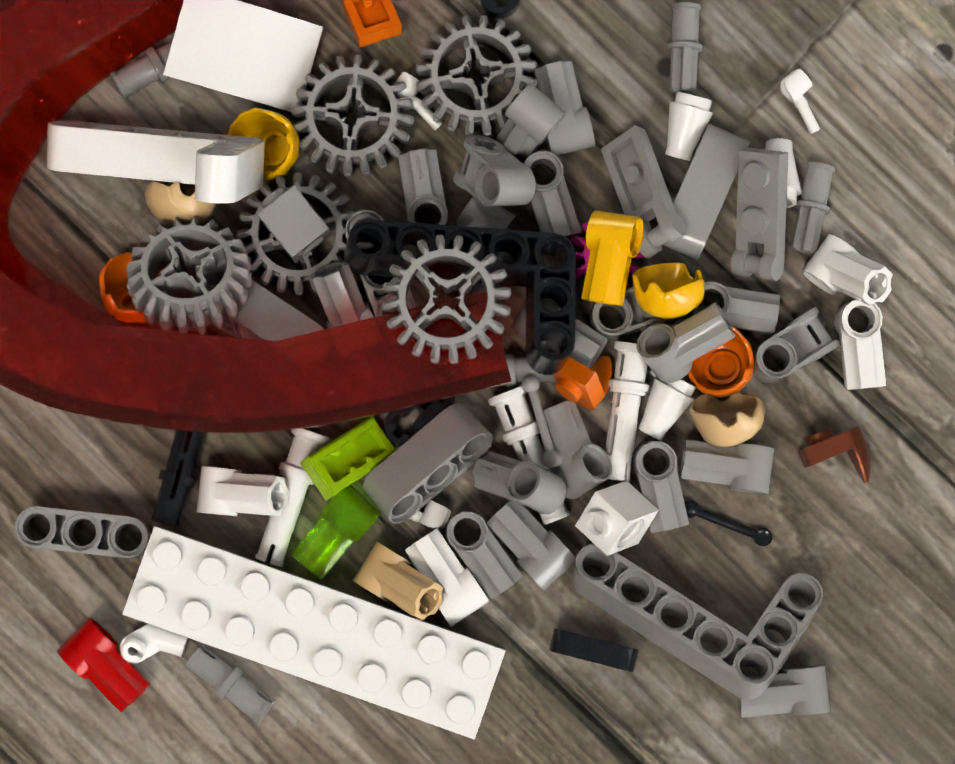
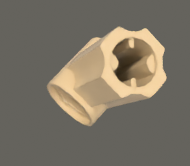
(394, 579)

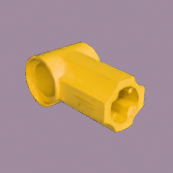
(612, 245)

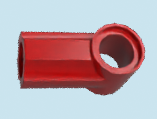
(95, 656)

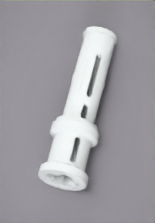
(627, 390)
(522, 433)
(280, 529)

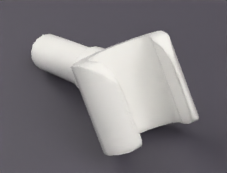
(793, 88)
(411, 92)
(434, 516)

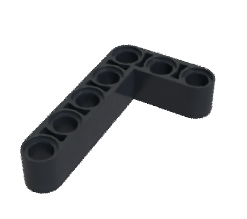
(527, 271)

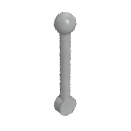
(551, 456)

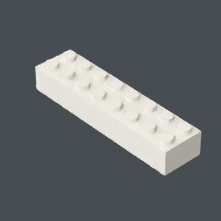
(314, 632)

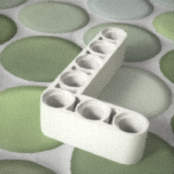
(217, 164)

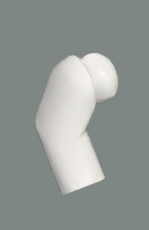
(150, 640)

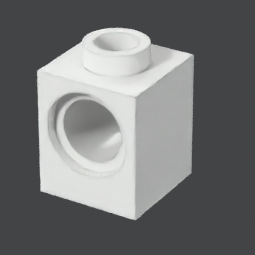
(616, 518)

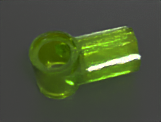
(342, 523)

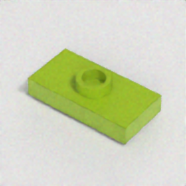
(348, 458)

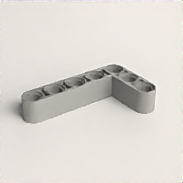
(699, 623)

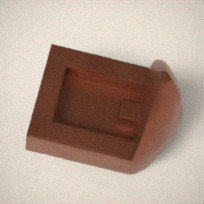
(826, 445)

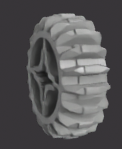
(455, 80)
(331, 113)
(260, 246)
(476, 272)
(176, 295)

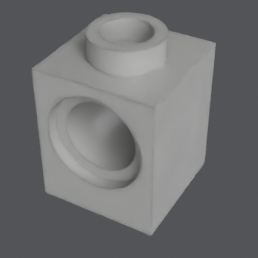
(293, 222)

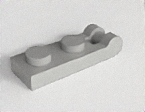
(642, 188)
(761, 213)

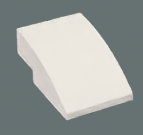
(243, 51)

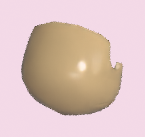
(169, 202)
(728, 420)

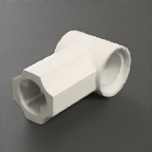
(841, 268)
(861, 351)
(232, 492)
(438, 562)

